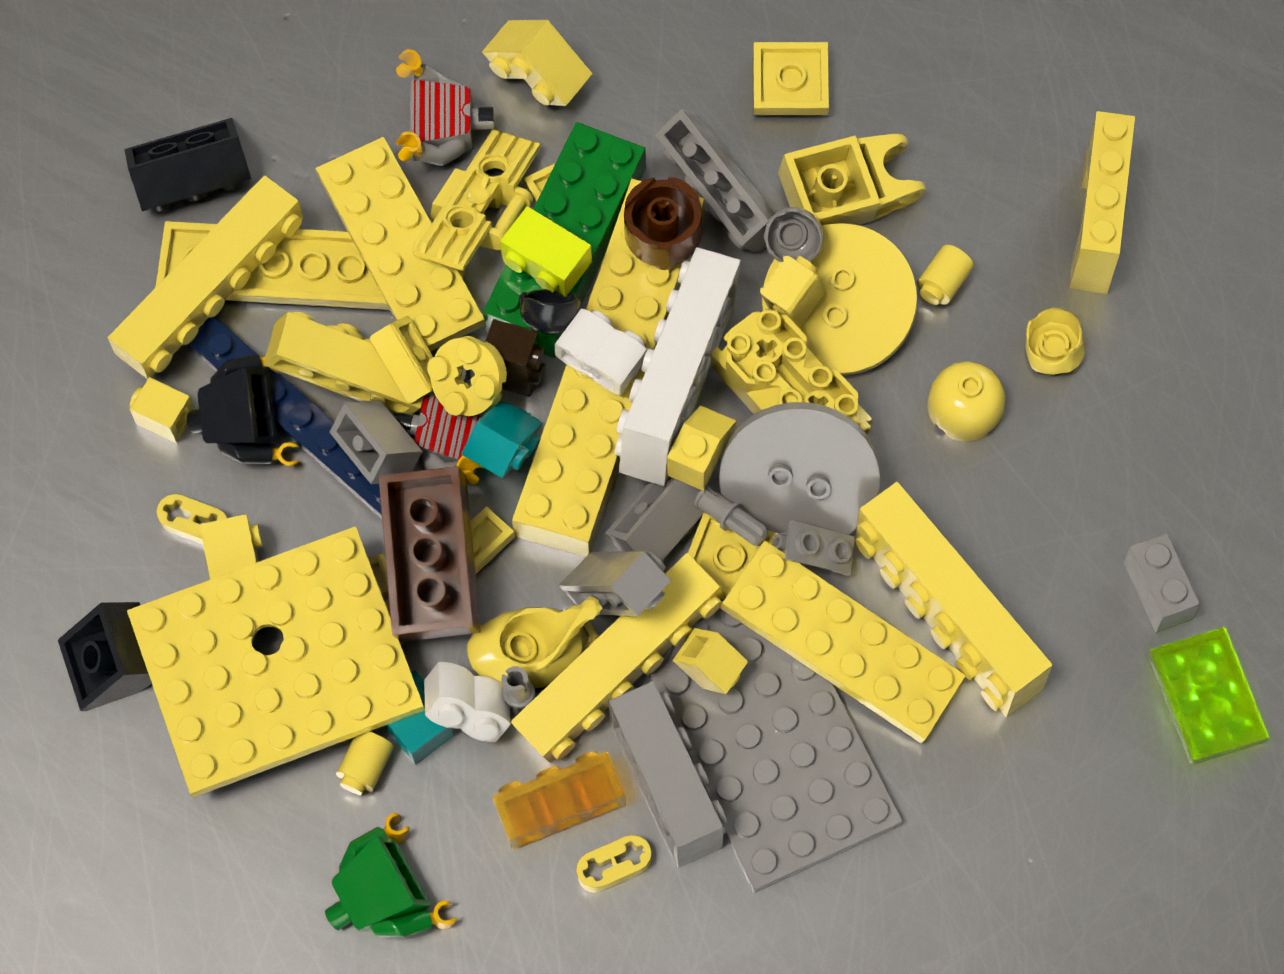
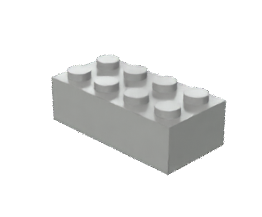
(666, 774)

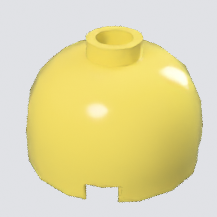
(966, 401)

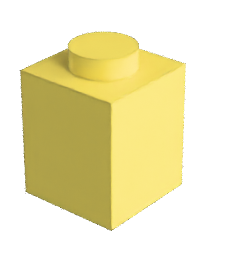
(161, 409)
(710, 661)

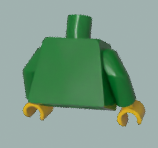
(380, 888)

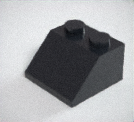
(104, 656)

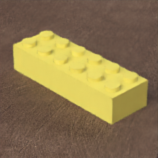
(951, 600)

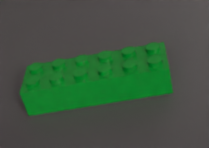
(583, 198)

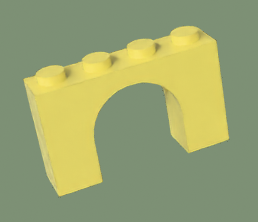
(1105, 199)

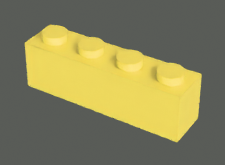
(333, 361)

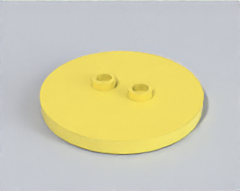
(865, 301)

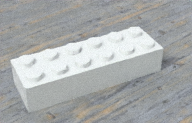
(677, 364)

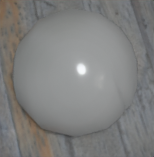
(793, 234)

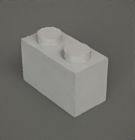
(374, 440)
(1161, 583)

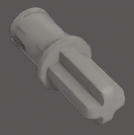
(730, 516)
(517, 689)

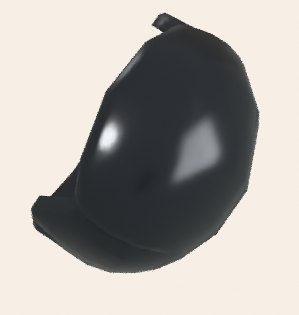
(548, 310)

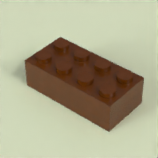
(429, 554)

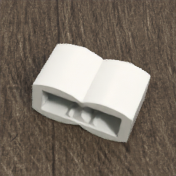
(601, 351)
(466, 702)

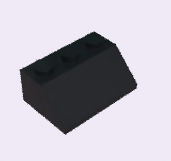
(187, 165)

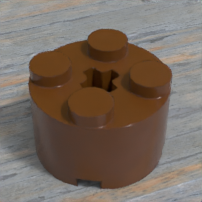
(663, 222)

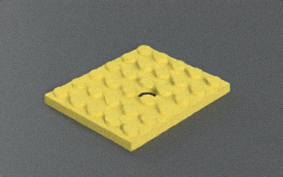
(253, 711)

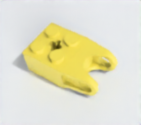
(848, 179)

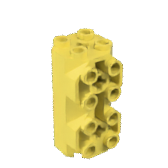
(772, 366)

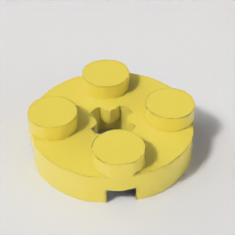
(447, 379)

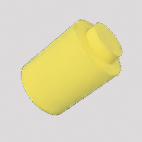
(944, 275)
(364, 762)

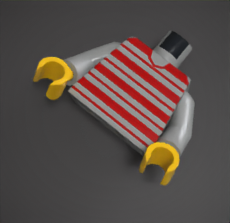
(439, 114)
(441, 436)

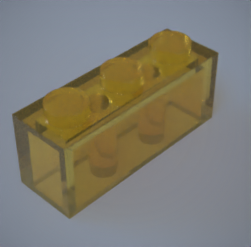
(559, 799)

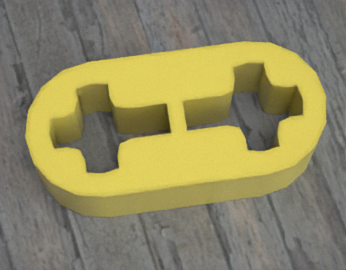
(191, 508)
(609, 855)

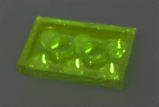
(1208, 696)

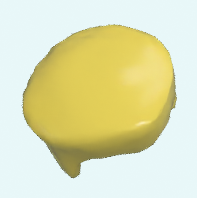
(1054, 342)

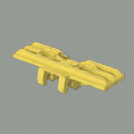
(460, 206)

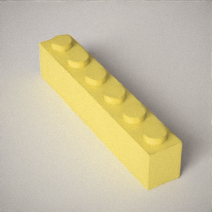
(206, 278)
(616, 661)

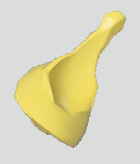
(532, 638)

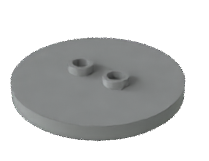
(800, 467)

